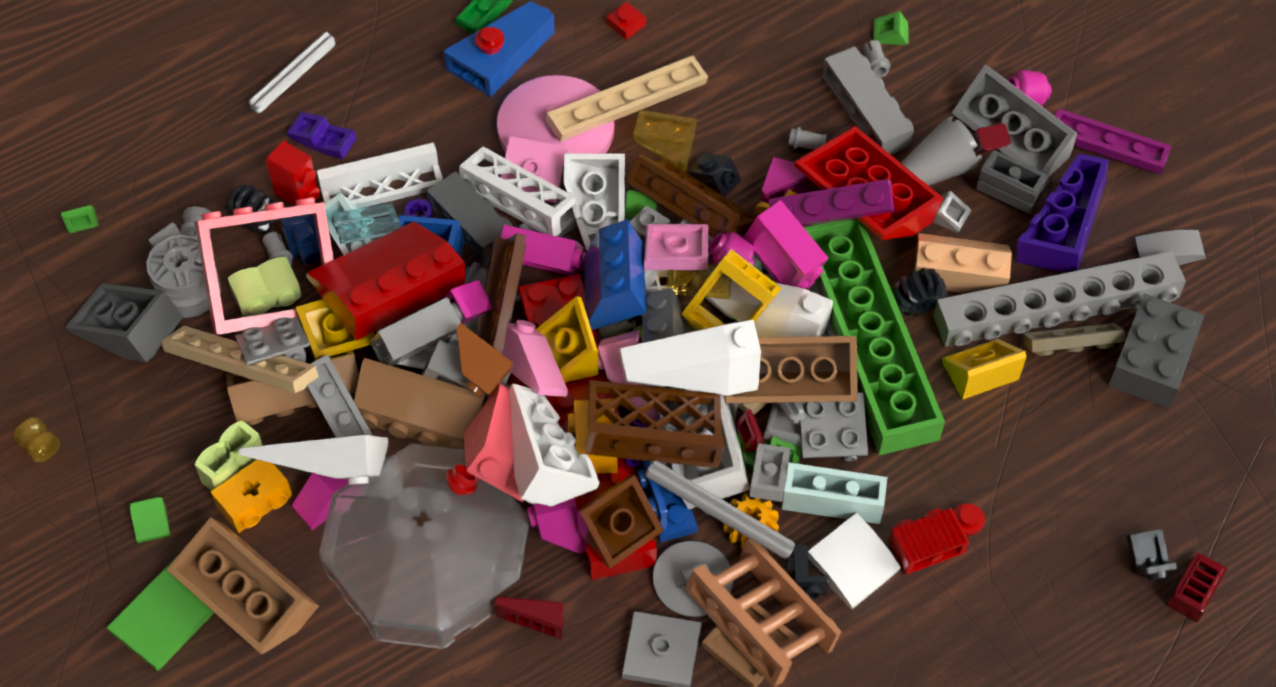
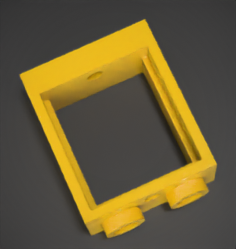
(744, 275)

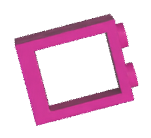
(786, 247)
(549, 251)

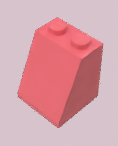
(490, 444)

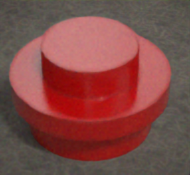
(489, 40)
(460, 480)
(970, 518)

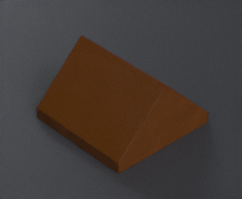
(618, 522)

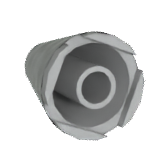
(944, 153)

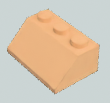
(964, 263)

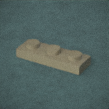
(1074, 339)

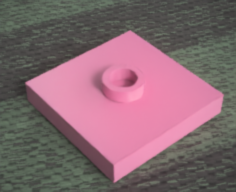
(539, 158)
(676, 247)

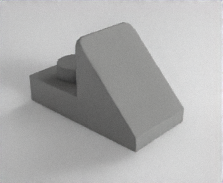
(770, 472)

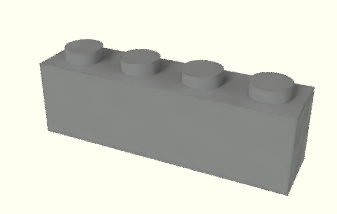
(867, 100)

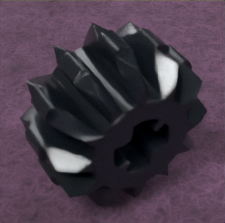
(248, 196)
(919, 291)

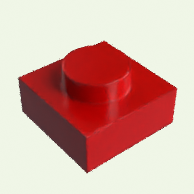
(626, 20)

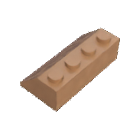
(804, 371)
(255, 399)
(415, 405)
(242, 587)

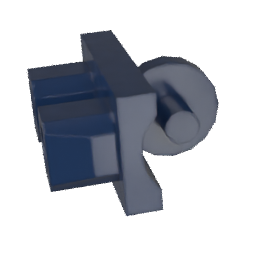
(301, 238)

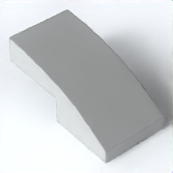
(1184, 243)

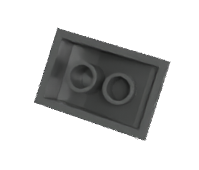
(126, 320)

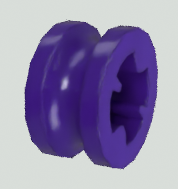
(419, 205)

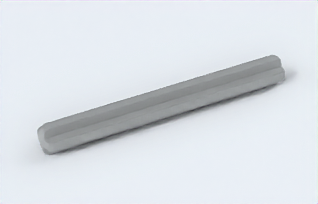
(719, 509)

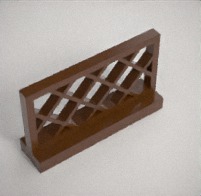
(688, 196)
(501, 289)
(653, 442)

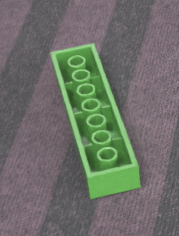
(889, 373)

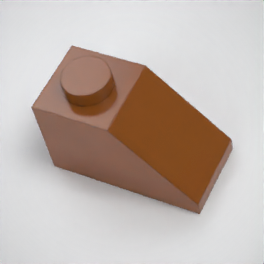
(481, 363)

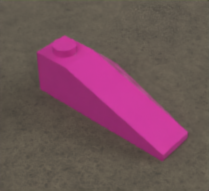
(558, 524)

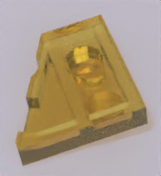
(666, 136)

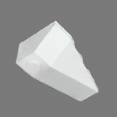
(598, 190)
(790, 314)
(707, 360)
(544, 455)
(338, 458)

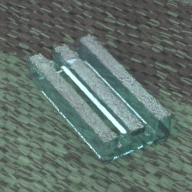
(367, 227)

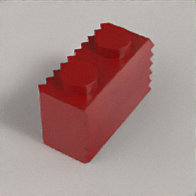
(292, 174)
(928, 540)

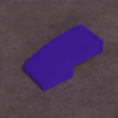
(318, 135)

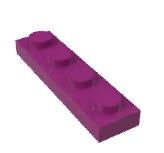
(1116, 142)
(840, 203)

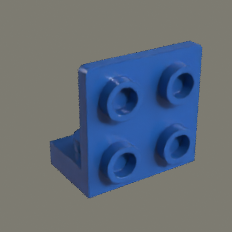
(668, 508)

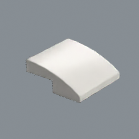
(854, 560)

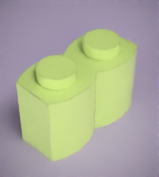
(264, 287)
(223, 459)

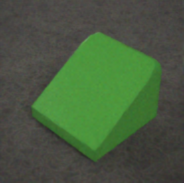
(891, 29)
(636, 202)
(80, 219)
(150, 519)

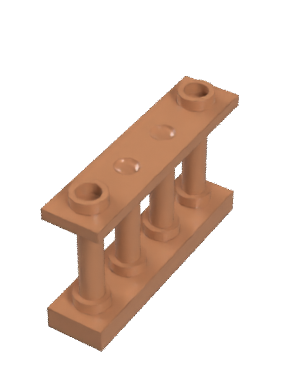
(740, 627)

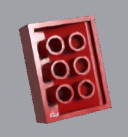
(857, 160)
(388, 278)

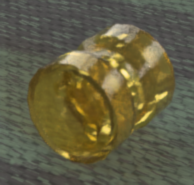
(34, 436)

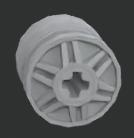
(177, 270)

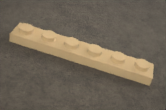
(626, 98)
(227, 356)

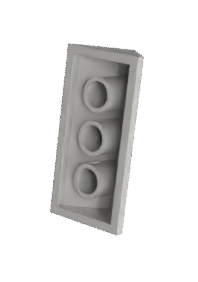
(1034, 132)

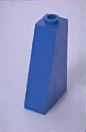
(523, 33)

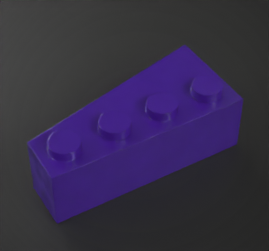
(1064, 224)

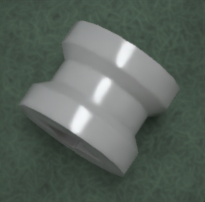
(190, 216)

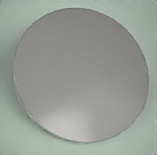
(675, 568)

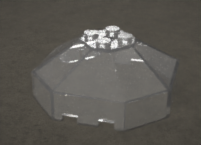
(428, 579)

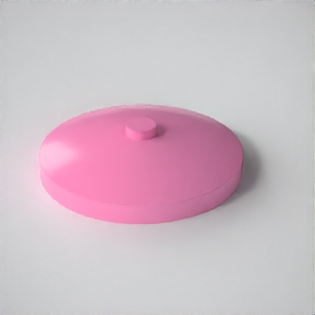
(527, 106)

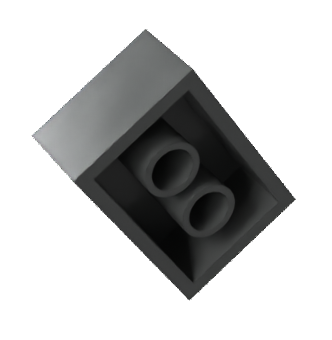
(1156, 350)

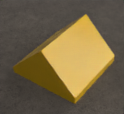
(326, 331)
(572, 341)
(984, 367)

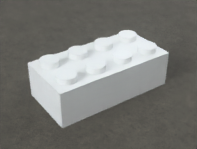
(731, 474)

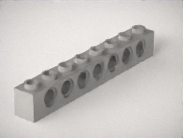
(1130, 276)

